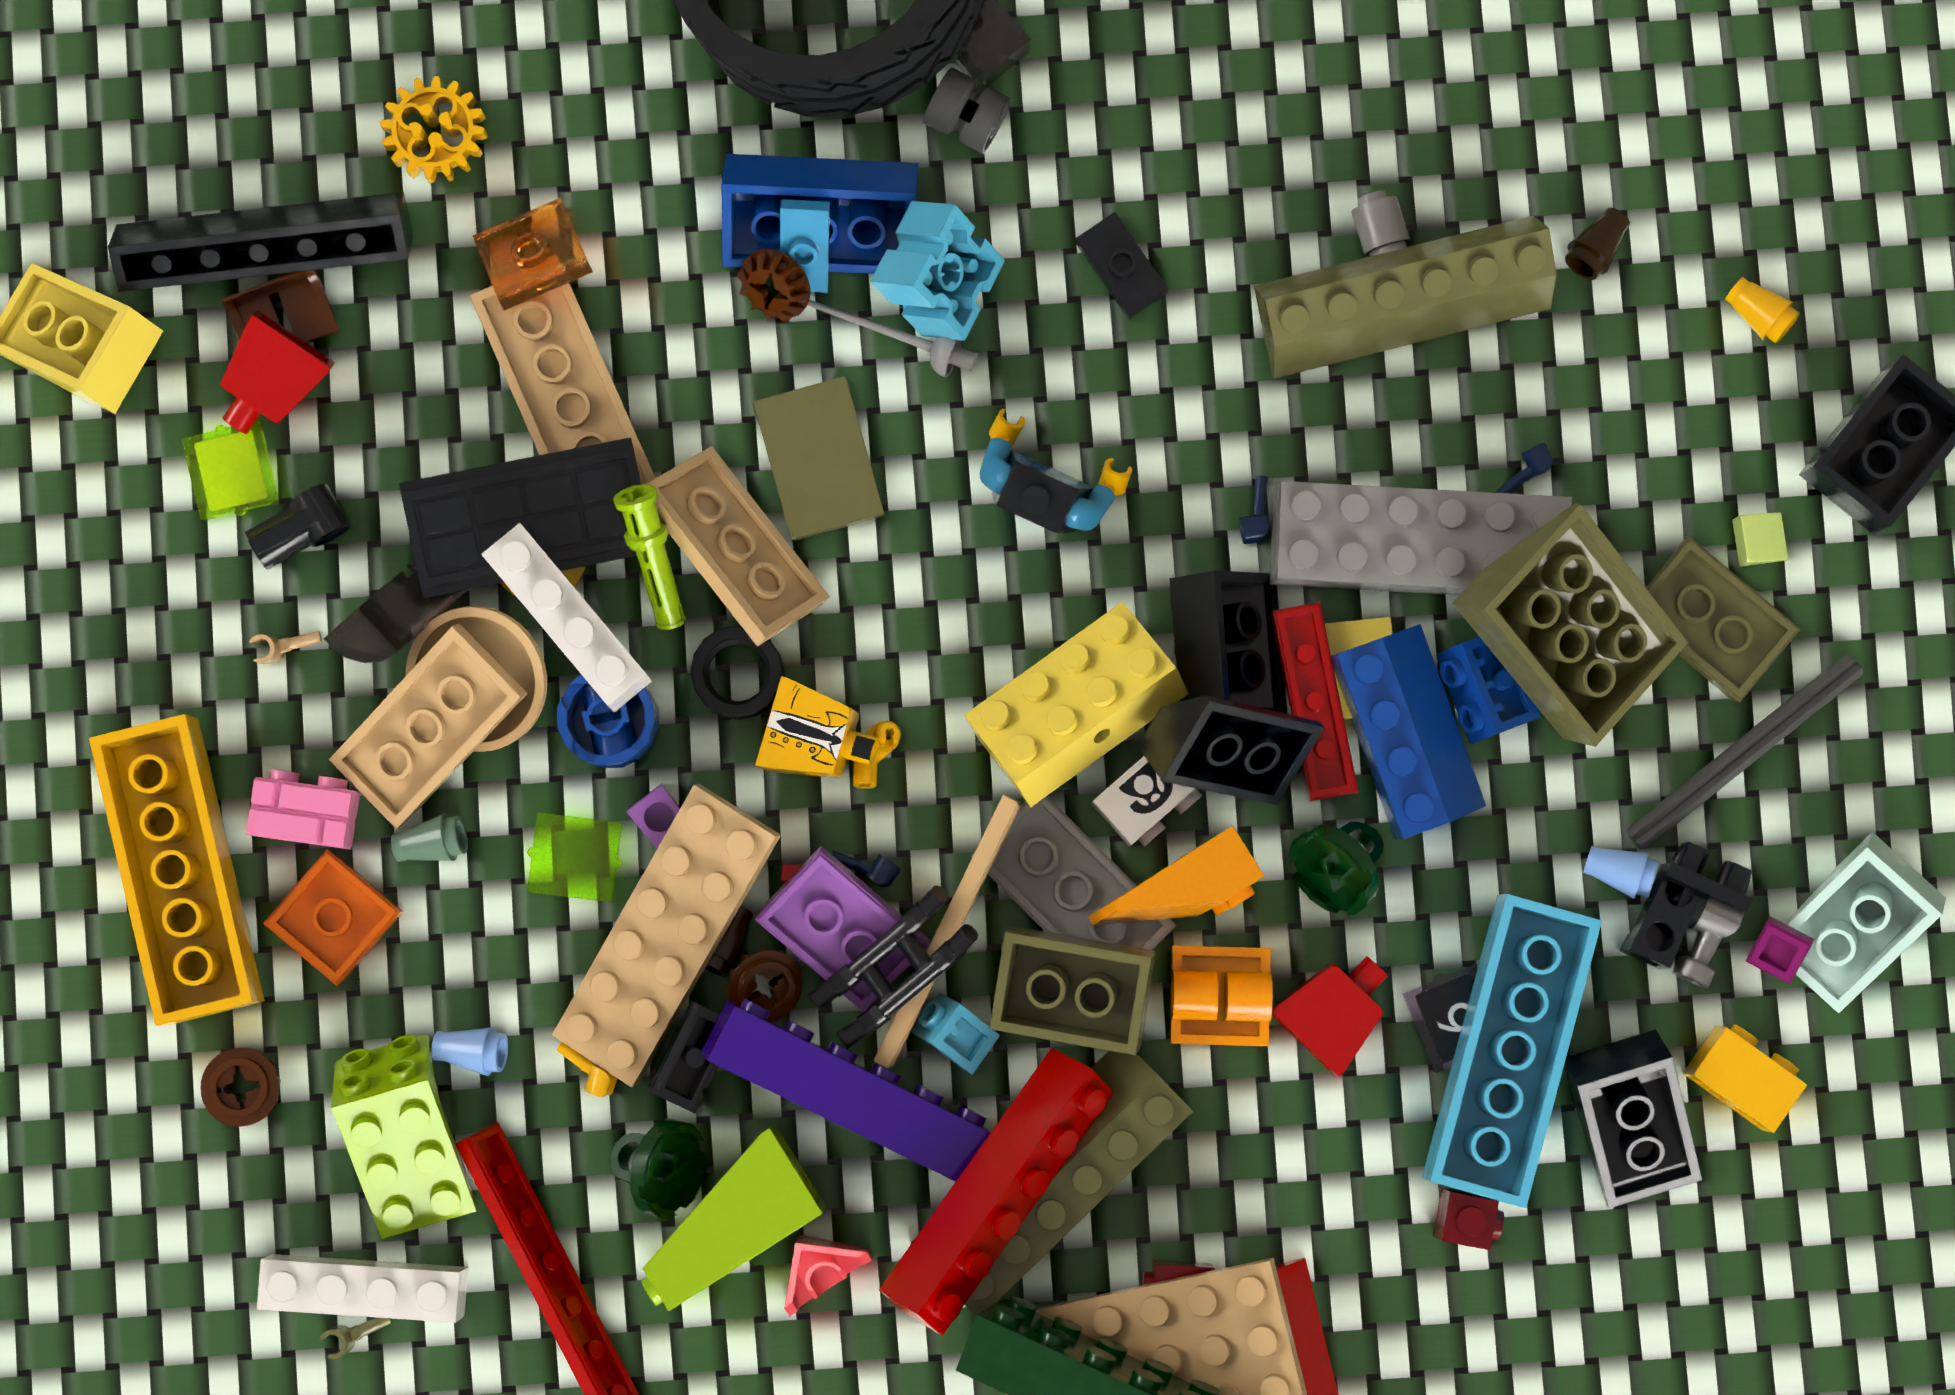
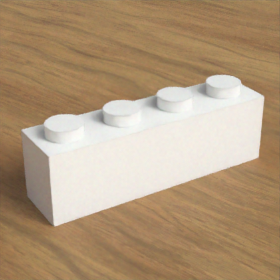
(566, 617)
(362, 1288)

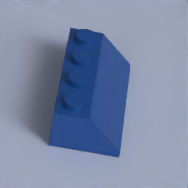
(863, 198)
(1408, 732)

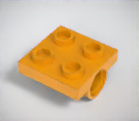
(1220, 995)

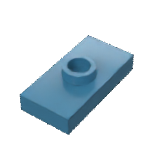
(806, 238)

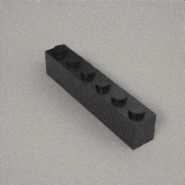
(260, 241)

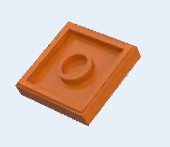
(333, 917)

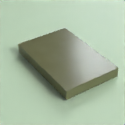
(818, 458)
(1726, 623)

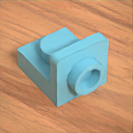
(955, 1032)

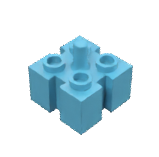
(937, 270)

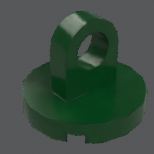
(1336, 867)
(664, 1167)

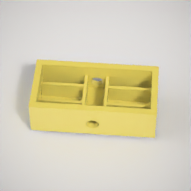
(1050, 716)

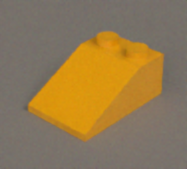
(1207, 878)

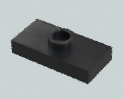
(1121, 265)

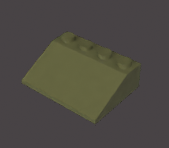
(1572, 625)

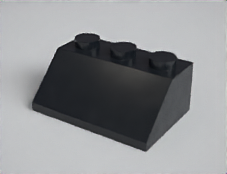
(1228, 638)
(1228, 747)

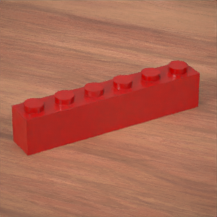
(996, 1191)

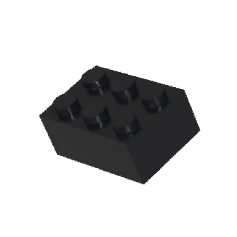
(1886, 446)

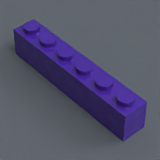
(844, 1091)

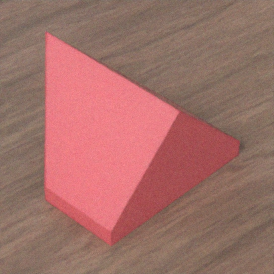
(819, 1266)

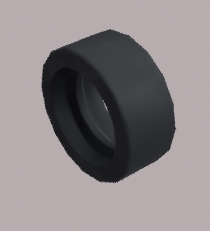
(701, 681)

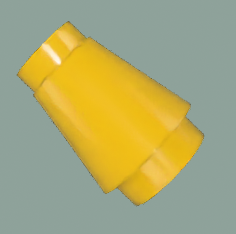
(1762, 310)

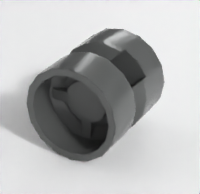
(952, 102)

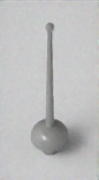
(943, 351)

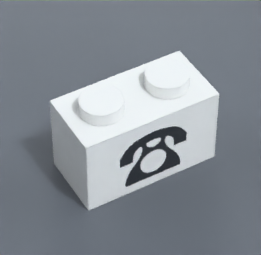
(1140, 801)

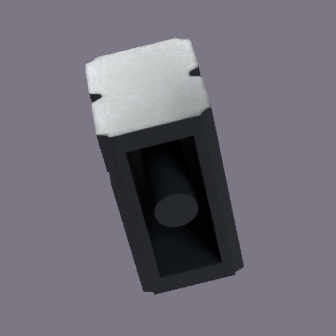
(683, 1069)

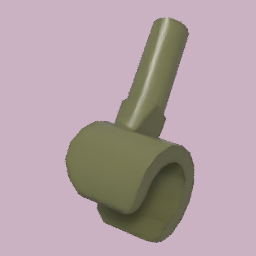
(350, 1335)

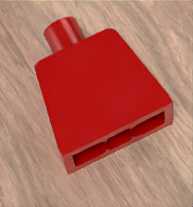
(270, 373)
(1333, 1012)

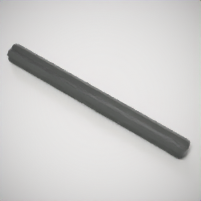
(1744, 752)

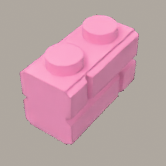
(303, 811)

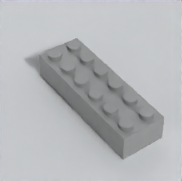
(1396, 535)

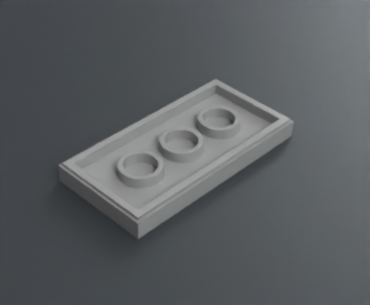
(1065, 878)

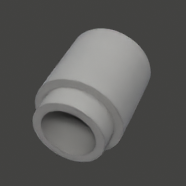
(1380, 223)

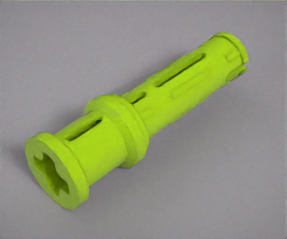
(647, 538)

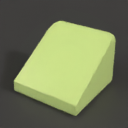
(1760, 538)

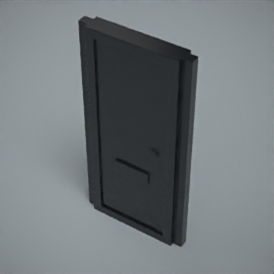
(555, 496)

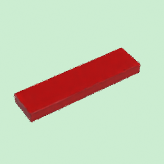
(1315, 696)

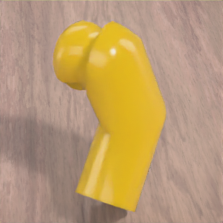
(889, 735)

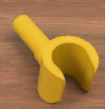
(598, 1081)

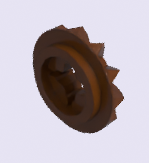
(787, 277)
(784, 986)
(223, 1071)

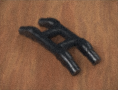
(865, 967)

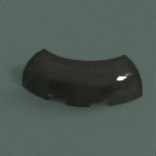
(388, 619)

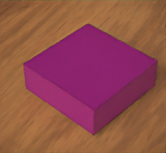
(1779, 950)

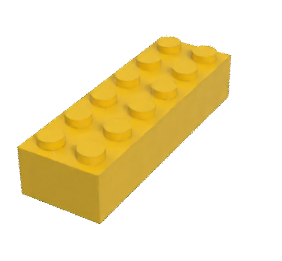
(176, 869)

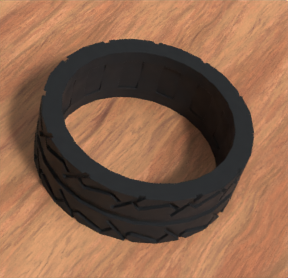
(843, 80)

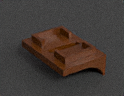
(302, 301)

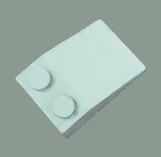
(1863, 920)

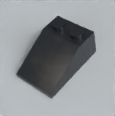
(1633, 1118)

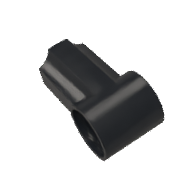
(310, 520)

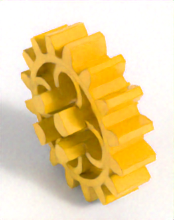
(409, 137)

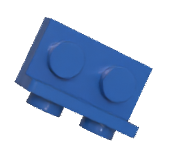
(1483, 691)

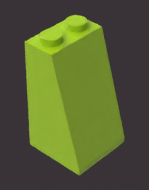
(742, 1216)

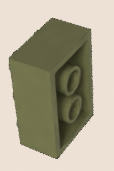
(1072, 990)

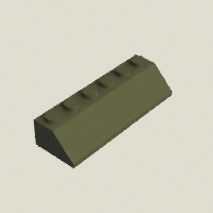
(1407, 296)
(1117, 1141)

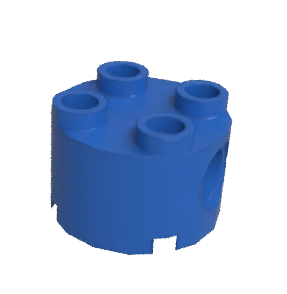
(603, 735)

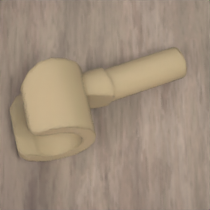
(280, 646)

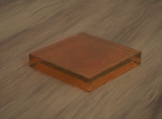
(532, 254)

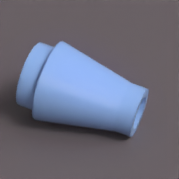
(1623, 870)
(473, 1049)

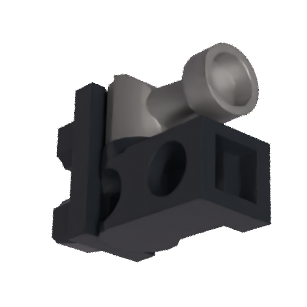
(1689, 900)

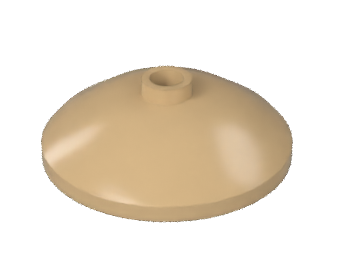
(511, 647)

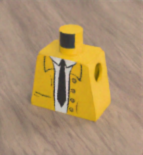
(812, 734)

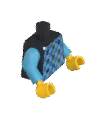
(1042, 492)

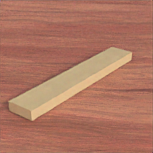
(951, 923)

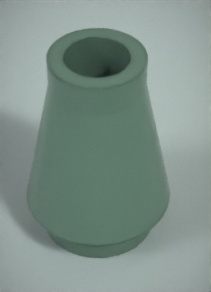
(432, 840)

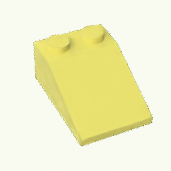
(75, 337)

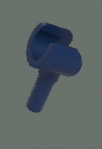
(1538, 462)
(1255, 527)
(881, 872)

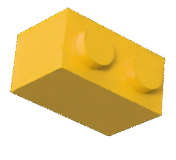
(1745, 1077)

